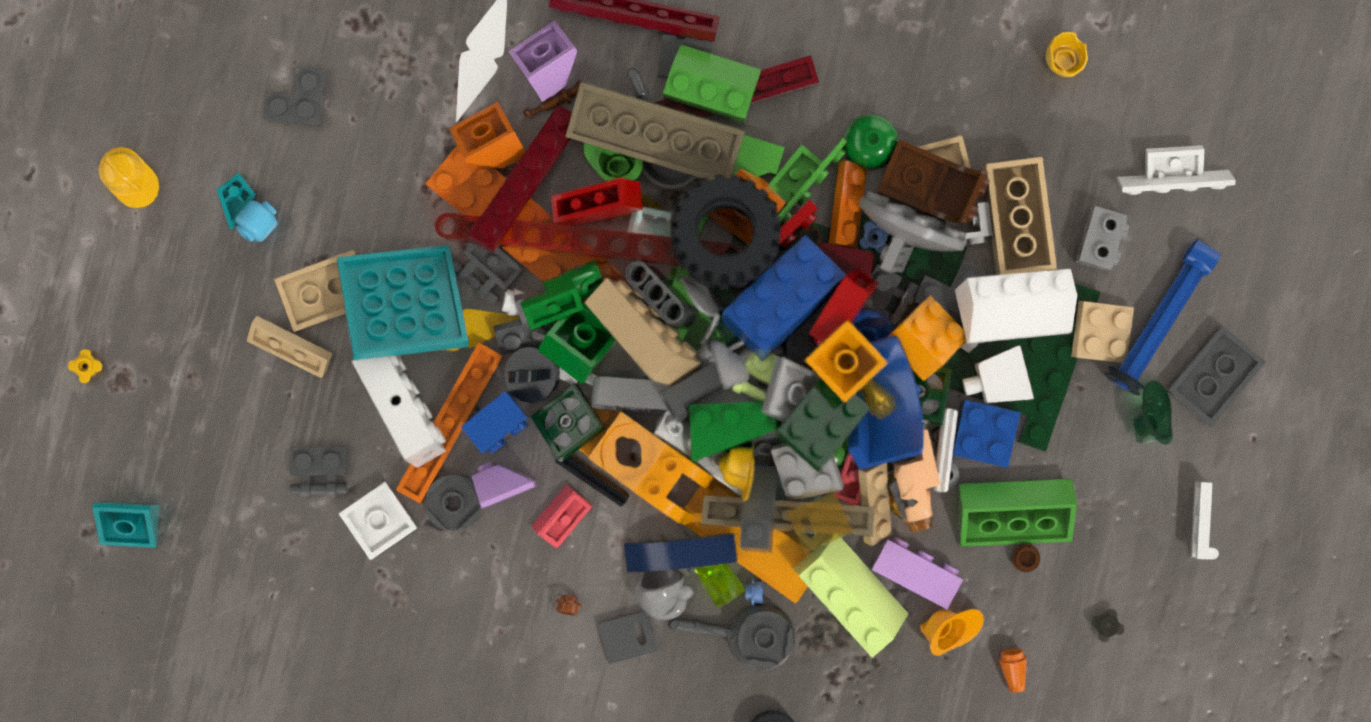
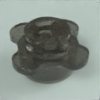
(1108, 617)

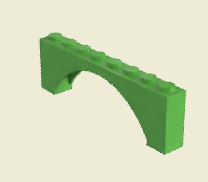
(761, 160)

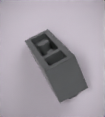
(759, 511)

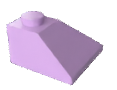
(546, 60)
(499, 483)

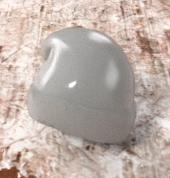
(663, 593)

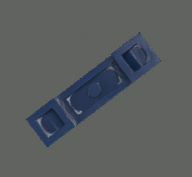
(680, 553)

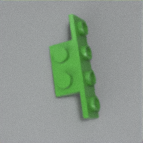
(800, 174)

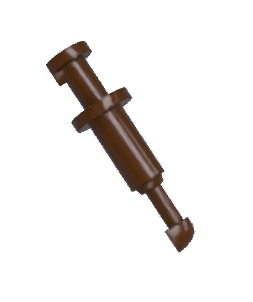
(559, 98)

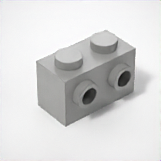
(1102, 238)

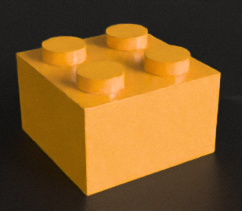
(929, 337)

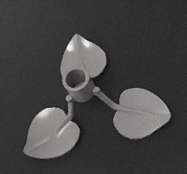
(730, 365)

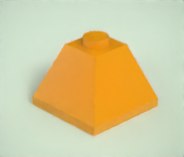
(846, 361)

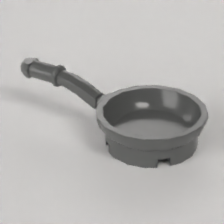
(657, 174)
(758, 636)

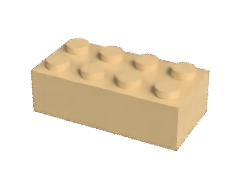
(1020, 217)
(643, 333)

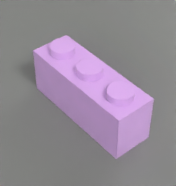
(917, 572)

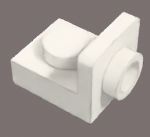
(983, 223)

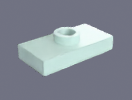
(650, 222)

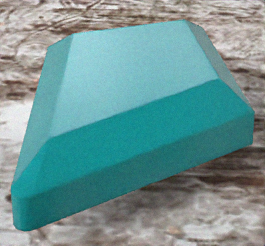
(234, 197)

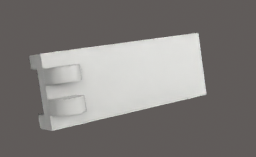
(1201, 522)

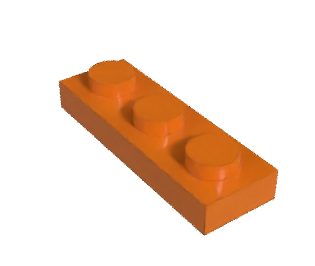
(846, 211)

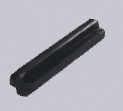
(594, 480)

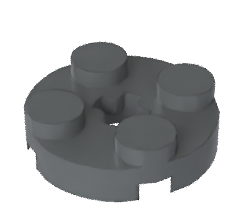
(437, 502)

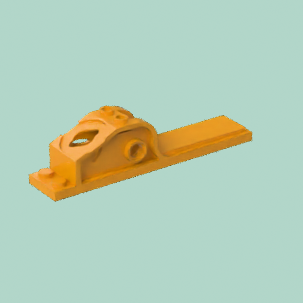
(659, 473)

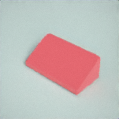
(850, 477)
(561, 516)

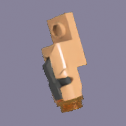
(911, 486)

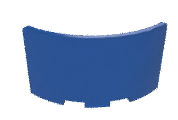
(901, 431)

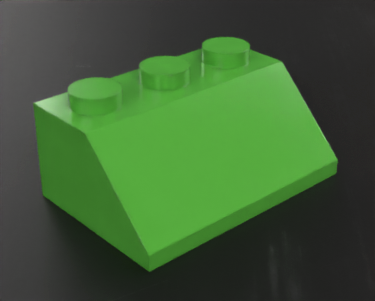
(711, 83)

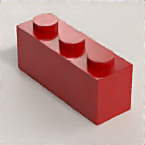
(597, 202)

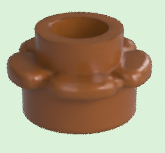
(568, 605)

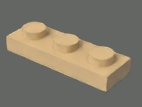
(289, 347)
(875, 493)

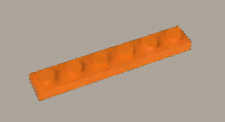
(452, 416)

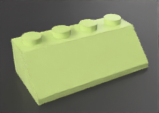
(853, 594)

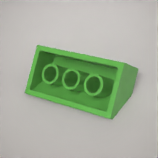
(1016, 512)

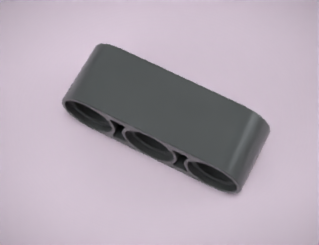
(651, 286)

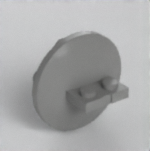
(908, 231)

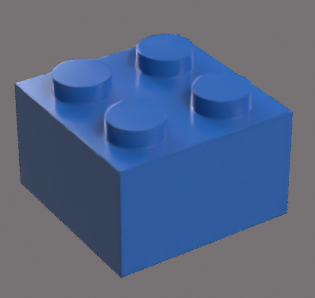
(496, 422)
(985, 433)

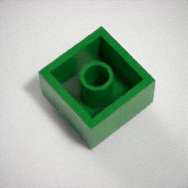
(578, 344)

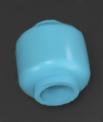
(256, 221)

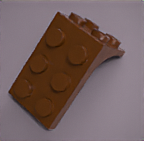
(933, 184)

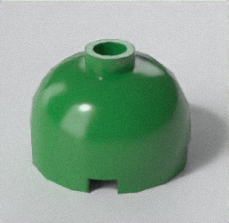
(870, 141)

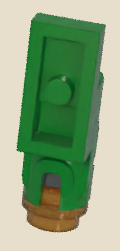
(565, 293)

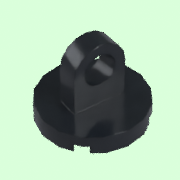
(531, 375)

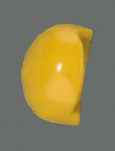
(1066, 54)

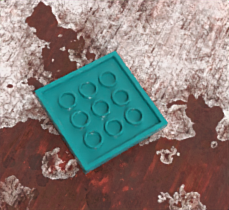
(401, 302)

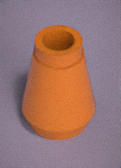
(1014, 669)

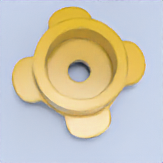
(77, 366)

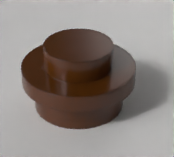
(1026, 558)

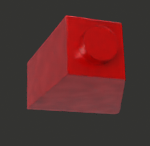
(844, 305)

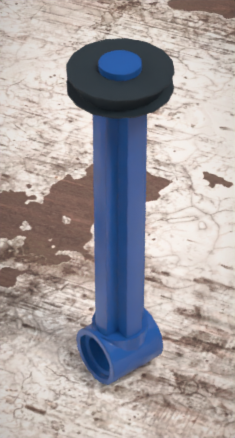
(1197, 262)

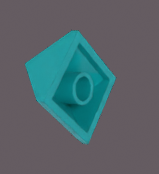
(126, 523)

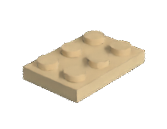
(312, 293)

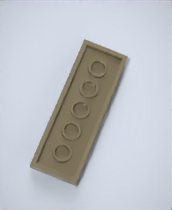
(654, 132)

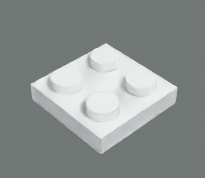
(378, 520)

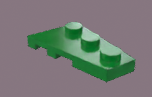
(726, 425)

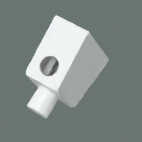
(1000, 378)

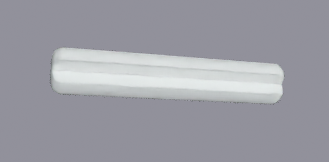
(945, 449)

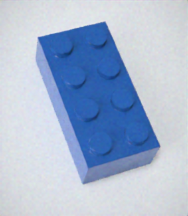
(783, 298)

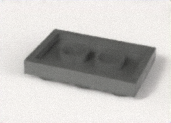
(1216, 376)

